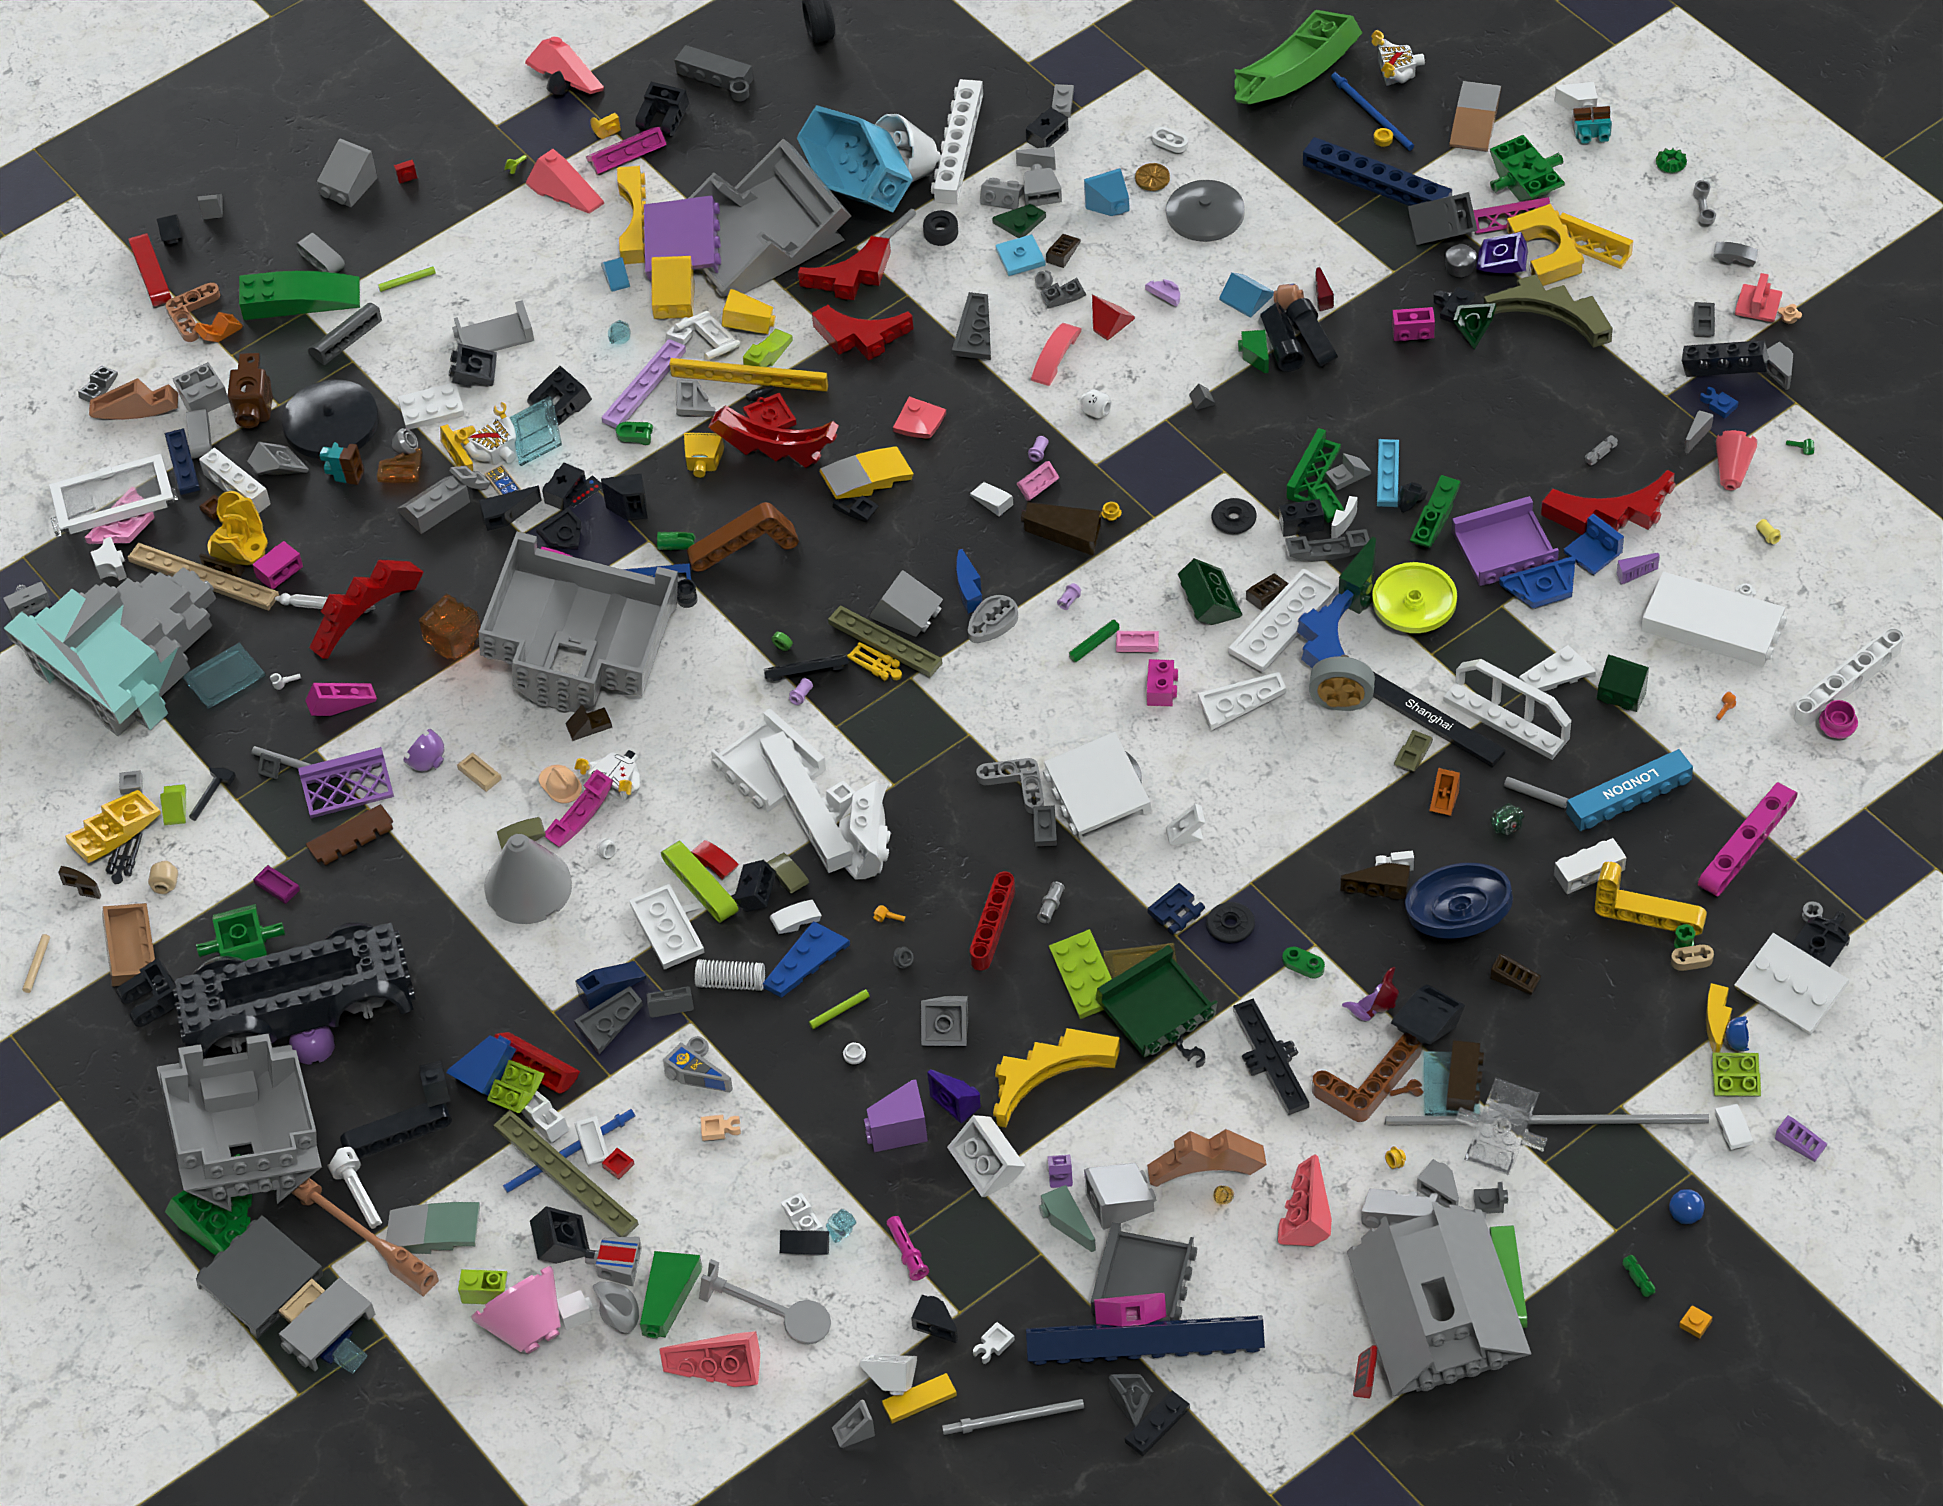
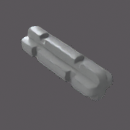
(1601, 450)

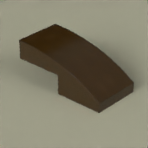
(85, 885)

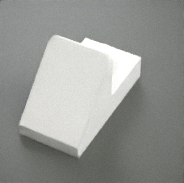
(1187, 826)

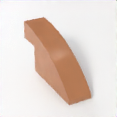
(133, 402)

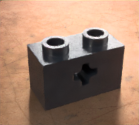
(1047, 129)
(564, 486)
(1301, 517)
(754, 885)

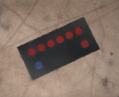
(593, 485)

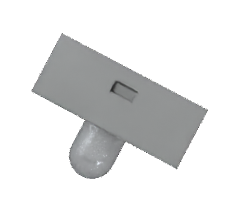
(27, 600)

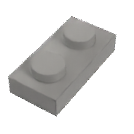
(1063, 99)

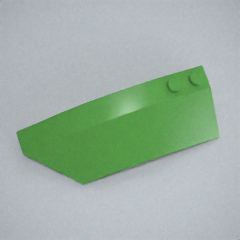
(1299, 59)

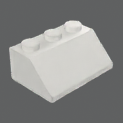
(985, 1155)

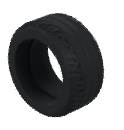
(819, 20)

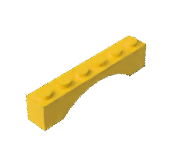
(630, 188)

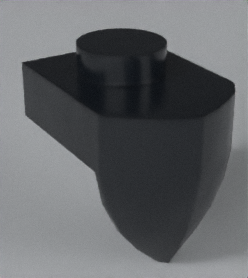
(557, 84)
(1409, 495)

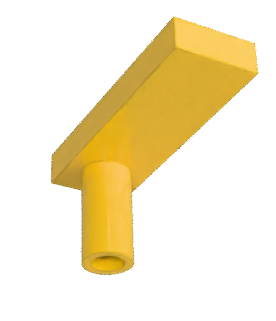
(455, 449)

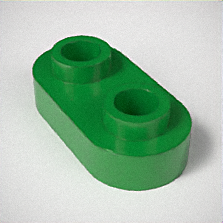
(1303, 961)

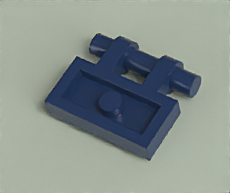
(1171, 904)

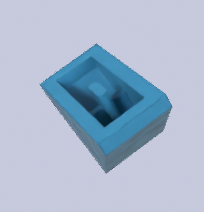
(615, 274)

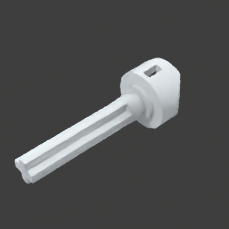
(346, 1168)

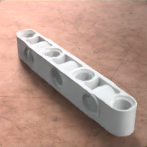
(1849, 676)

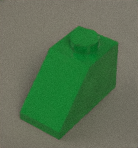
(1254, 349)

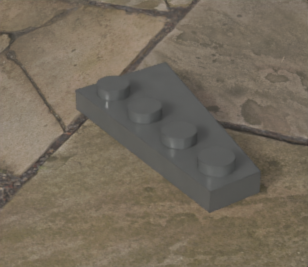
(974, 329)

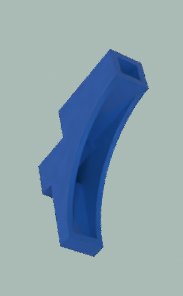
(1322, 630)

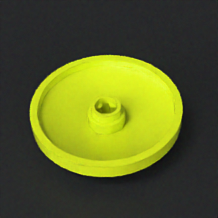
(1414, 597)

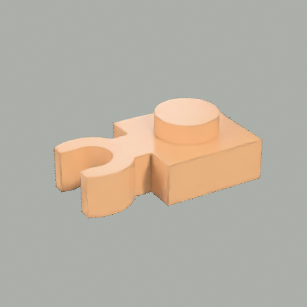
(715, 1127)

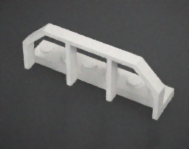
(1504, 720)

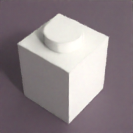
(574, 1309)

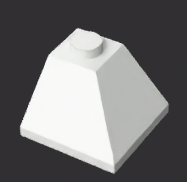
(890, 1372)

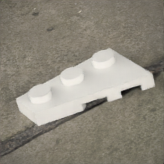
(1558, 669)

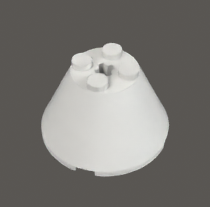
(914, 145)

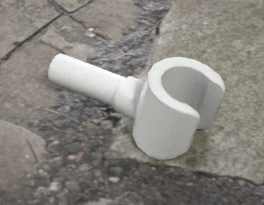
(279, 682)

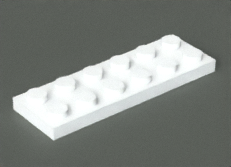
(1279, 621)

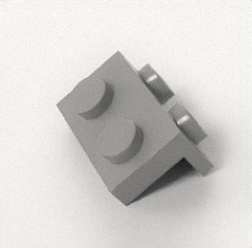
(1001, 193)

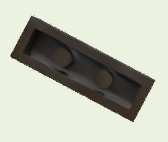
(1464, 1076)

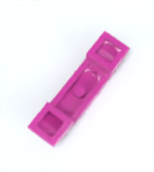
(581, 811)

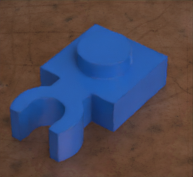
(1720, 404)

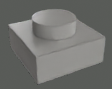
(130, 781)

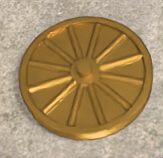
(1152, 176)

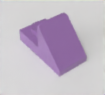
(1060, 1171)

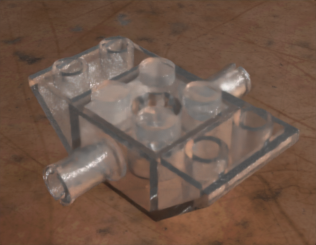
(1508, 1109)

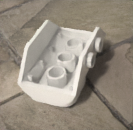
(867, 831)

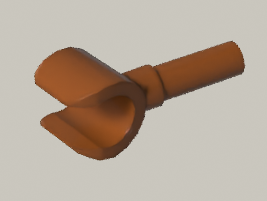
(1413, 1086)

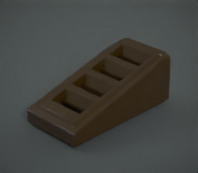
(1062, 259)
(1259, 601)
(1517, 969)

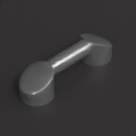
(1701, 193)

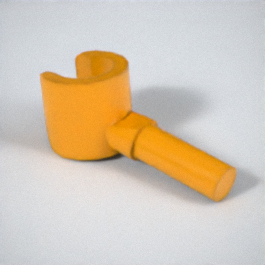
(882, 912)

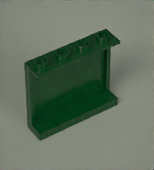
(1155, 1002)

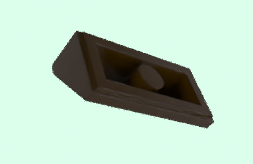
(222, 565)

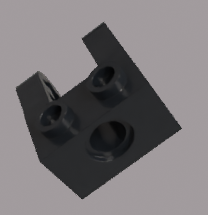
(665, 100)
(564, 385)
(152, 977)

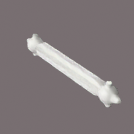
(306, 601)

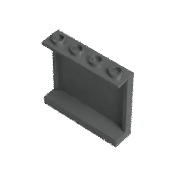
(1142, 1266)
(258, 1275)

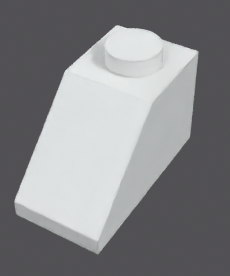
(1576, 95)

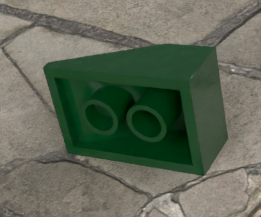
(1359, 577)

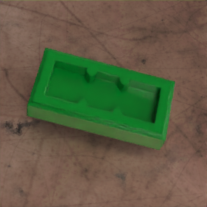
(1328, 500)

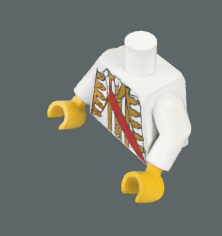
(1396, 61)
(493, 441)

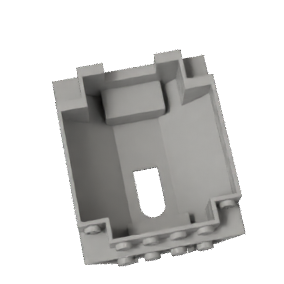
(234, 1103)
(1411, 1343)

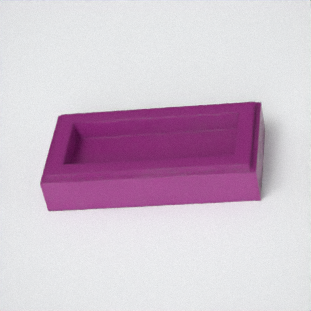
(276, 884)

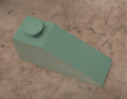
(1066, 1217)

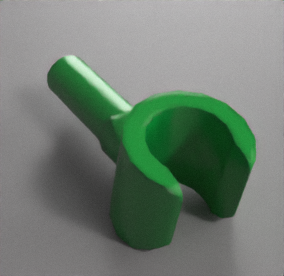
(1807, 445)

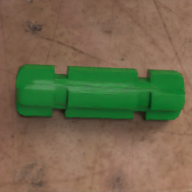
(1638, 1275)

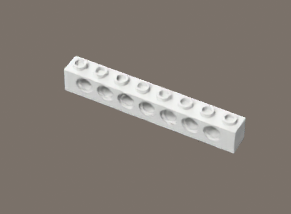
(957, 141)

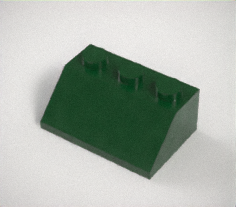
(1209, 593)

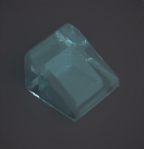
(349, 1355)

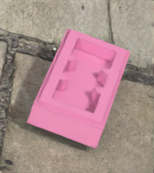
(1038, 480)
(1137, 641)

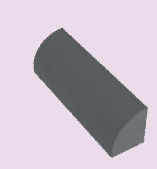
(346, 333)

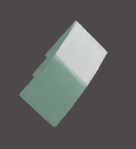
(434, 1226)

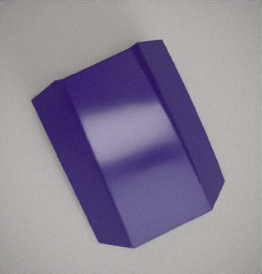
(1503, 254)

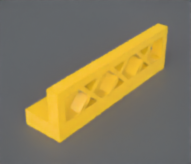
(1598, 238)

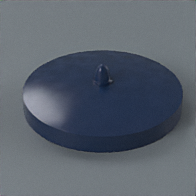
(1459, 900)

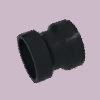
(686, 593)

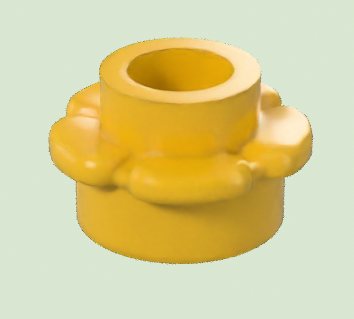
(1111, 511)
(1395, 1157)

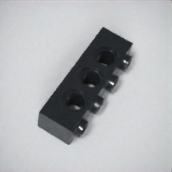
(1725, 358)

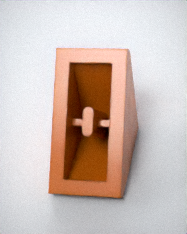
(1445, 791)

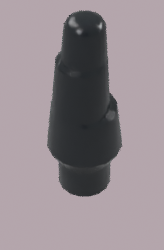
(760, 392)

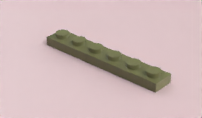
(885, 641)

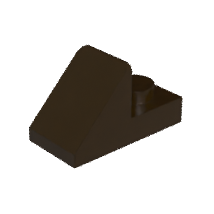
(585, 724)

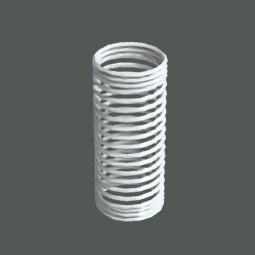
(740, 973)

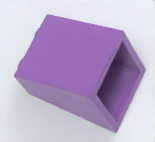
(896, 1119)

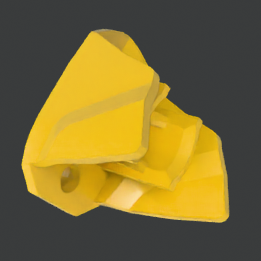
(240, 536)

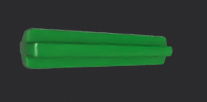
(1094, 640)

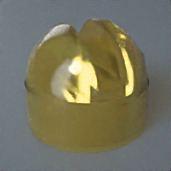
(1221, 1197)

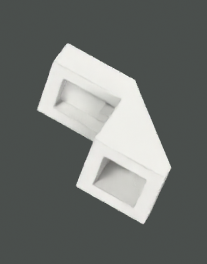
(839, 799)

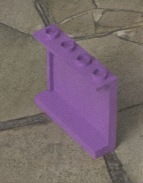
(683, 229)
(1502, 540)

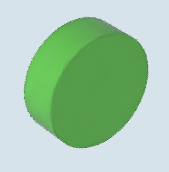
(782, 641)

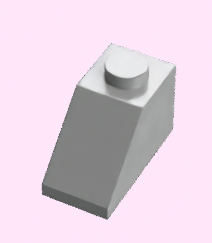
(1780, 364)
(1439, 1180)

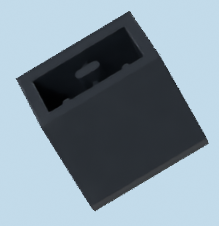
(625, 496)

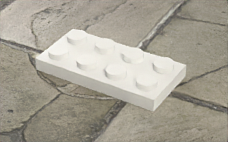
(666, 926)

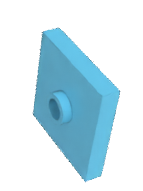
(1020, 255)

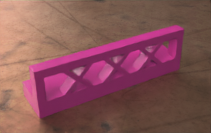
(627, 150)
(1497, 210)

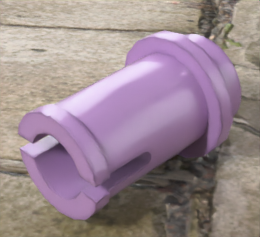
(1036, 452)
(1071, 593)
(798, 695)

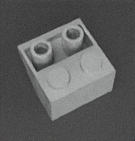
(201, 389)

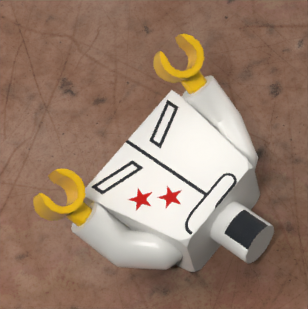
(619, 768)

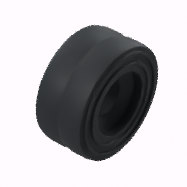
(938, 219)

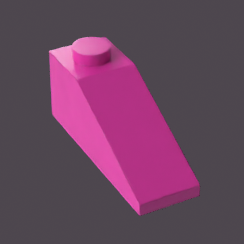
(334, 698)

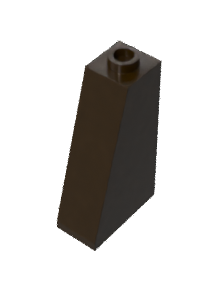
(1064, 525)

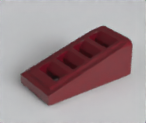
(1325, 295)

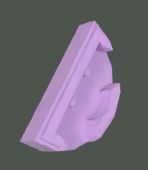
(1165, 290)

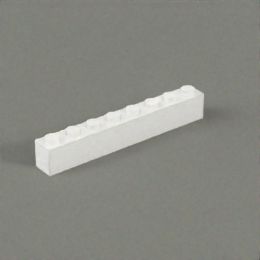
(806, 802)

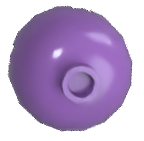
(426, 752)
(313, 1044)

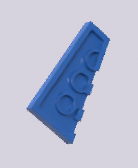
(805, 957)

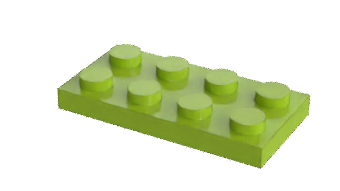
(1081, 970)

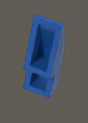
(968, 583)

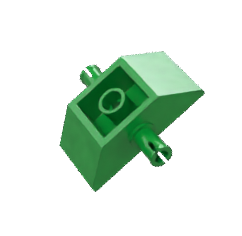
(1524, 169)
(240, 934)

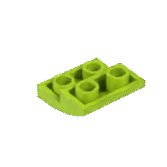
(1736, 1074)
(515, 1087)

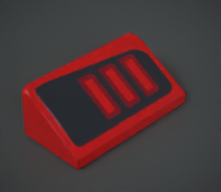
(1365, 1373)

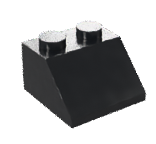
(559, 1235)

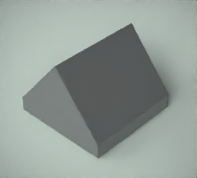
(1201, 397)

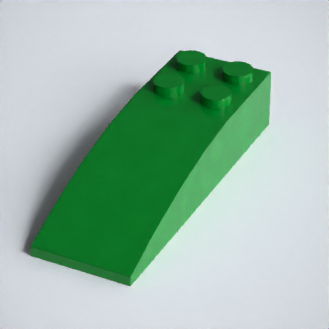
(296, 293)

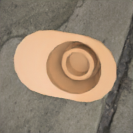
(560, 783)

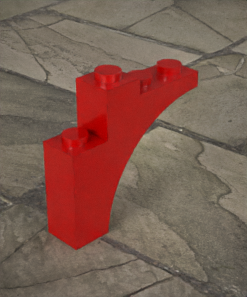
(845, 277)
(867, 335)

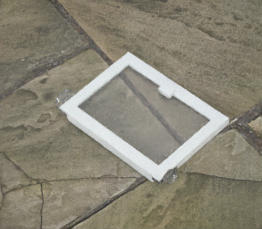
(111, 495)

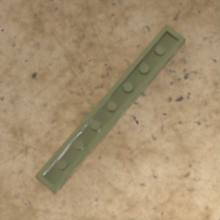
(566, 1174)

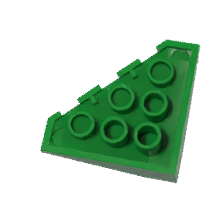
(208, 1222)

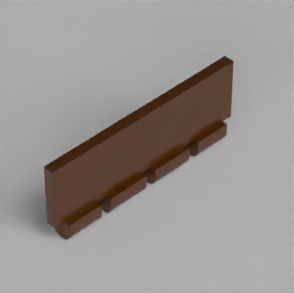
(343, 837)

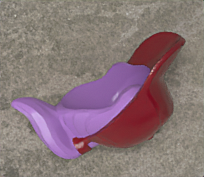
(1380, 1001)

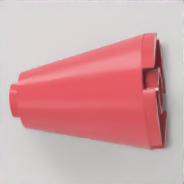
(1734, 457)

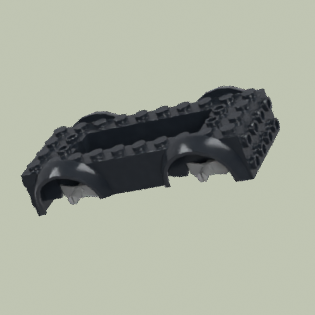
(293, 988)

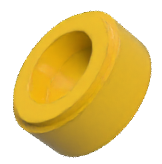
(1383, 137)

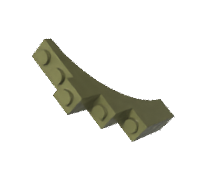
(1557, 303)

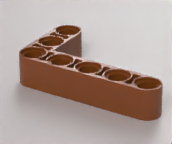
(741, 531)
(1375, 1082)

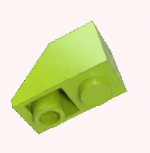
(481, 1285)

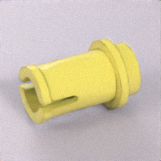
(1772, 535)

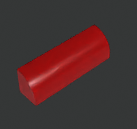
(557, 1074)

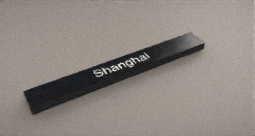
(1437, 721)

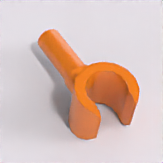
(1730, 702)

